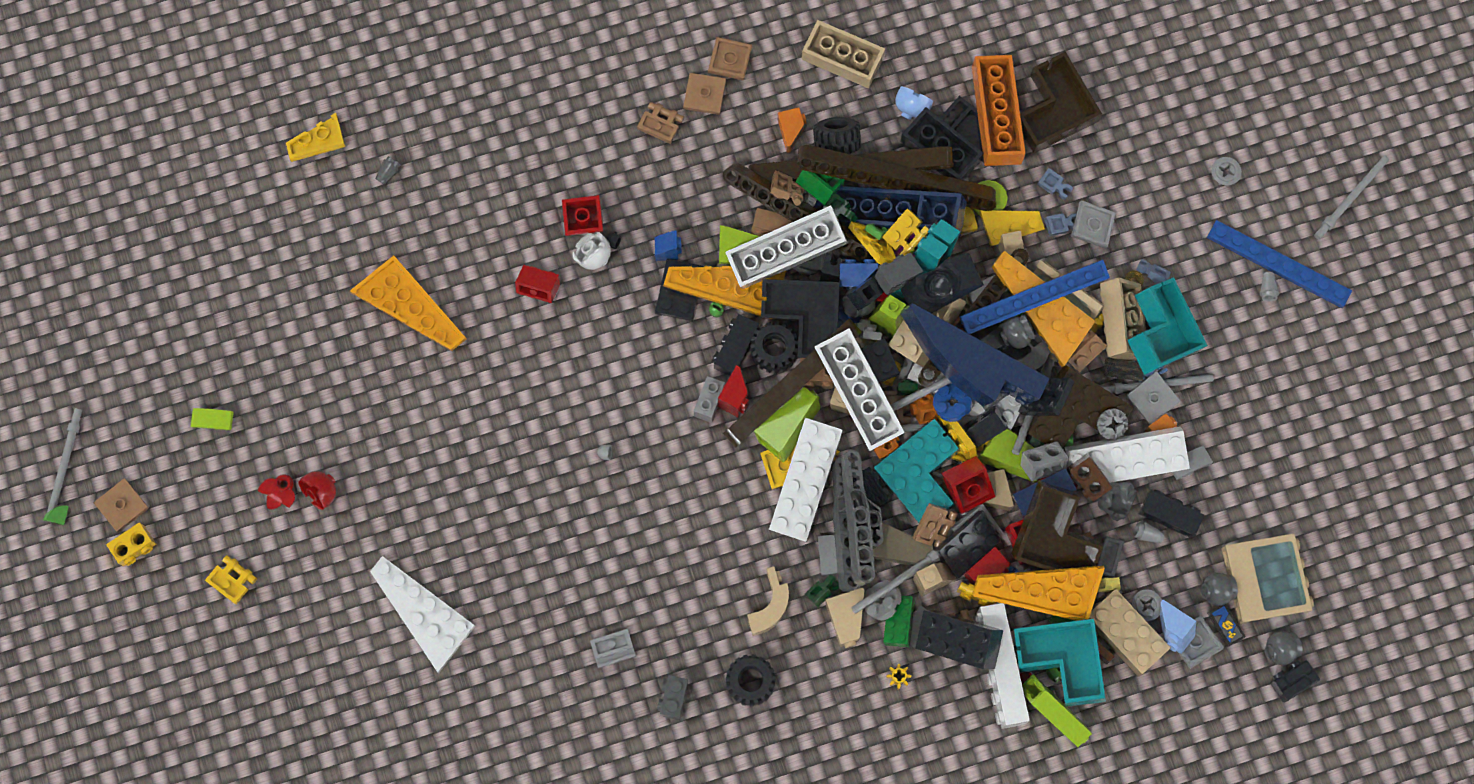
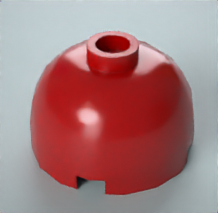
(319, 488)

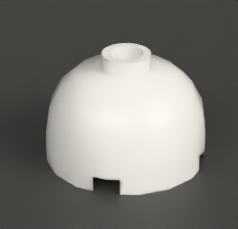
(592, 251)

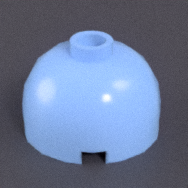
(911, 103)

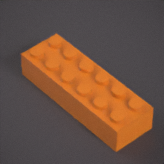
(998, 110)

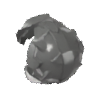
(1118, 500)

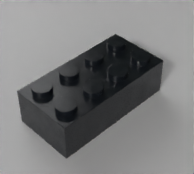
(931, 131)
(959, 639)

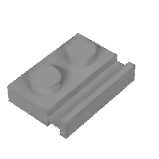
(612, 648)

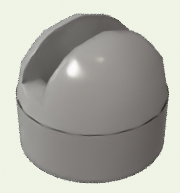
(605, 452)

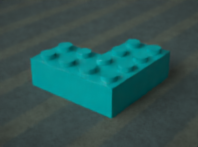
(934, 249)
(1172, 326)
(910, 469)
(1071, 648)

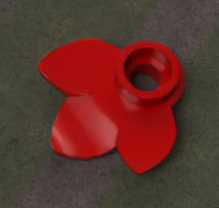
(276, 494)

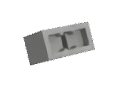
(708, 399)
(1044, 461)

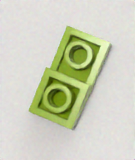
(212, 419)

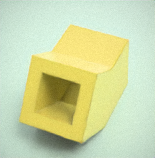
(1109, 584)

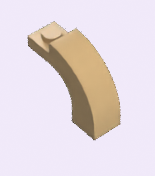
(770, 616)

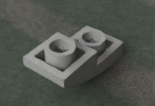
(868, 330)
(1197, 459)

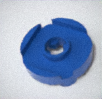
(942, 405)

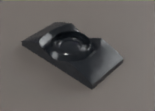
(964, 120)
(944, 284)

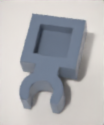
(1053, 182)
(1059, 224)
(1155, 272)

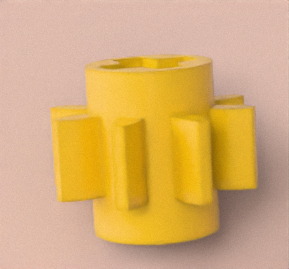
(902, 673)

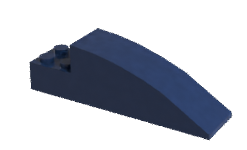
(927, 206)
(970, 363)

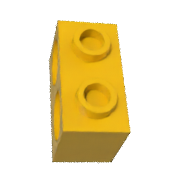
(129, 540)

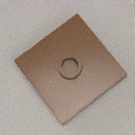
(730, 58)
(704, 93)
(121, 505)

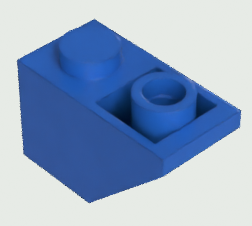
(667, 246)
(854, 274)

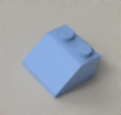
(1176, 627)

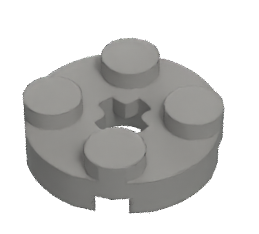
(887, 608)

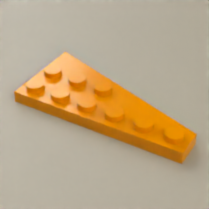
(718, 285)
(401, 297)
(1057, 321)
(1054, 592)

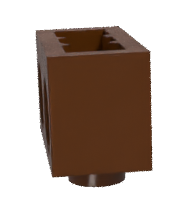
(1093, 475)

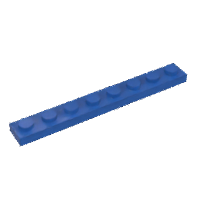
(1279, 264)
(1034, 297)

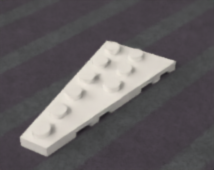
(428, 618)

